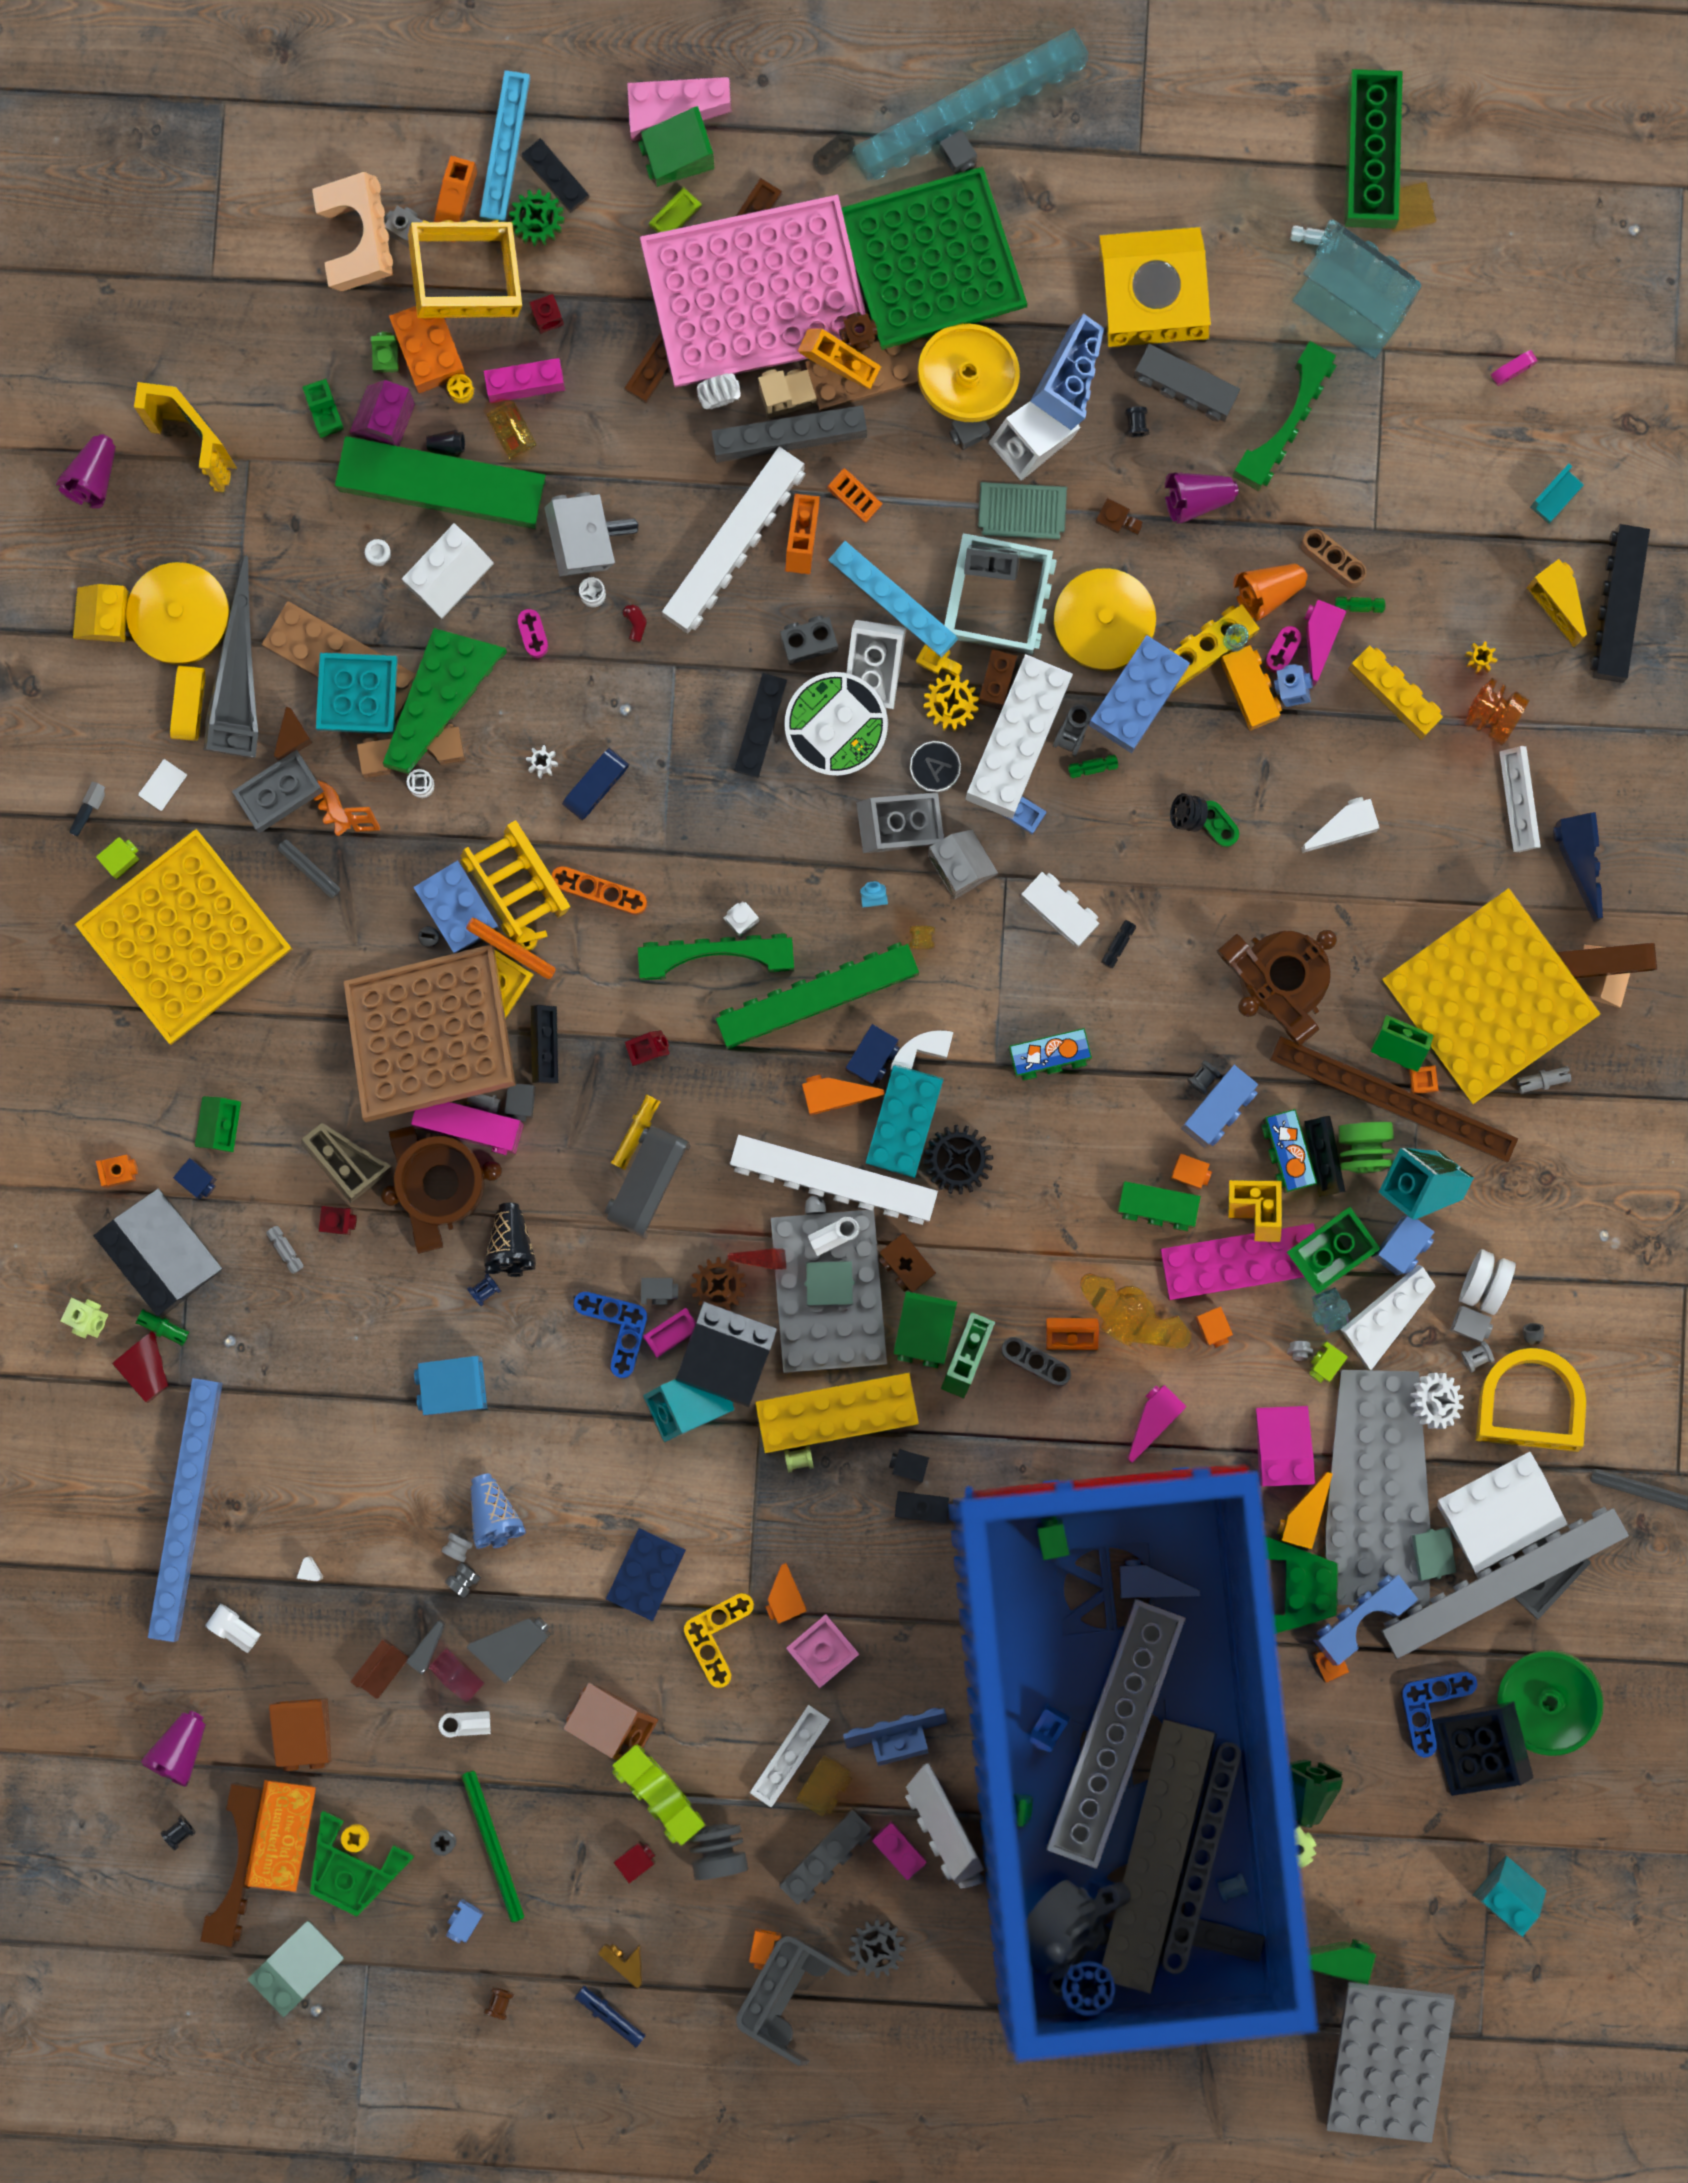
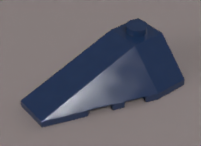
(1577, 844)

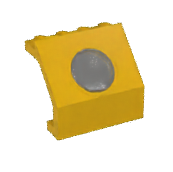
(1155, 286)

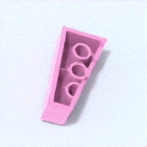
(660, 100)

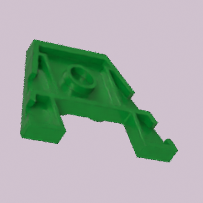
(1309, 1586)
(345, 1878)

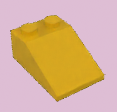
(1558, 596)

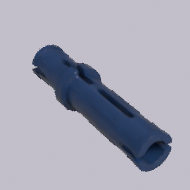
(608, 2015)

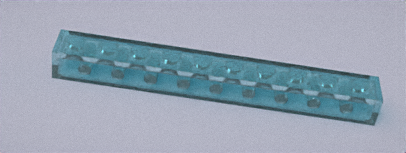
(971, 104)

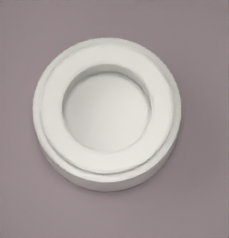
(377, 552)

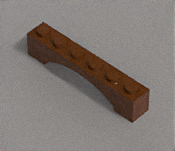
(223, 1925)

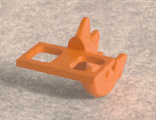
(343, 816)

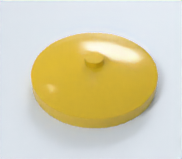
(968, 372)
(177, 613)
(1103, 618)

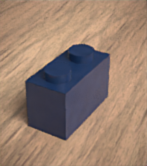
(872, 1055)

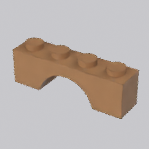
(445, 748)

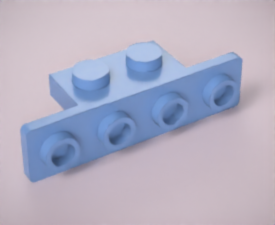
(898, 1738)

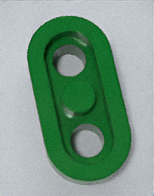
(1220, 823)

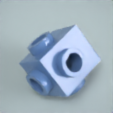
(1293, 685)

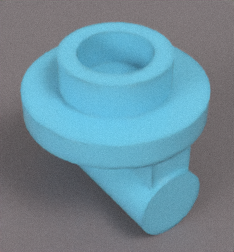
(873, 894)

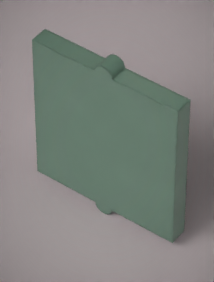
(829, 1283)
(1434, 1553)

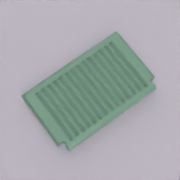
(1022, 510)

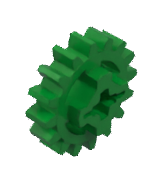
(529, 224)

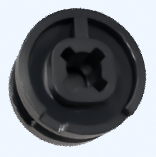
(1190, 812)

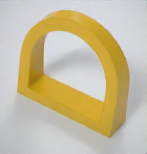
(1488, 1433)

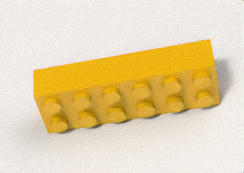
(837, 1412)

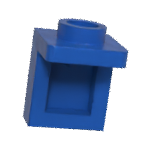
(1048, 1728)

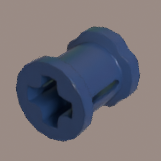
(484, 1289)

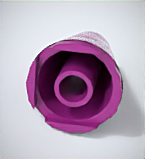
(89, 473)
(1197, 494)
(177, 1749)

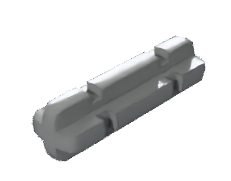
(284, 1249)

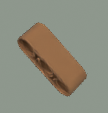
(1329, 546)

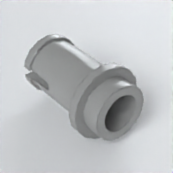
(485, 1103)

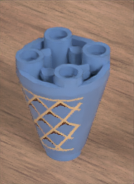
(492, 1514)

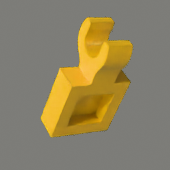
(934, 663)

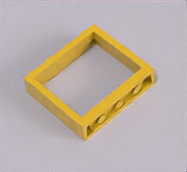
(466, 306)

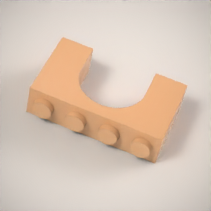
(372, 256)

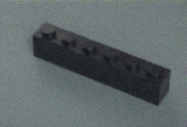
(1621, 603)

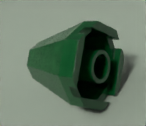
(1313, 1790)

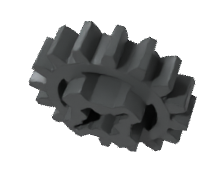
(865, 1943)

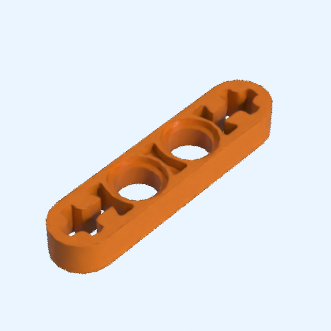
(600, 887)

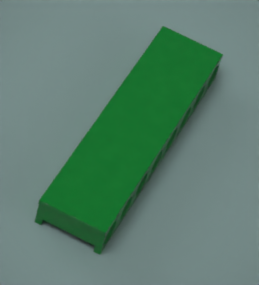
(440, 482)

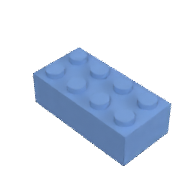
(1139, 694)

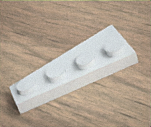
(1386, 1317)

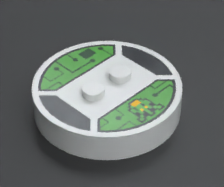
(836, 723)

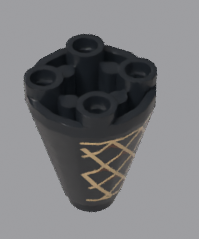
(509, 1243)

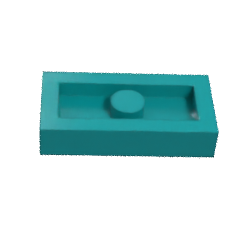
(1557, 495)

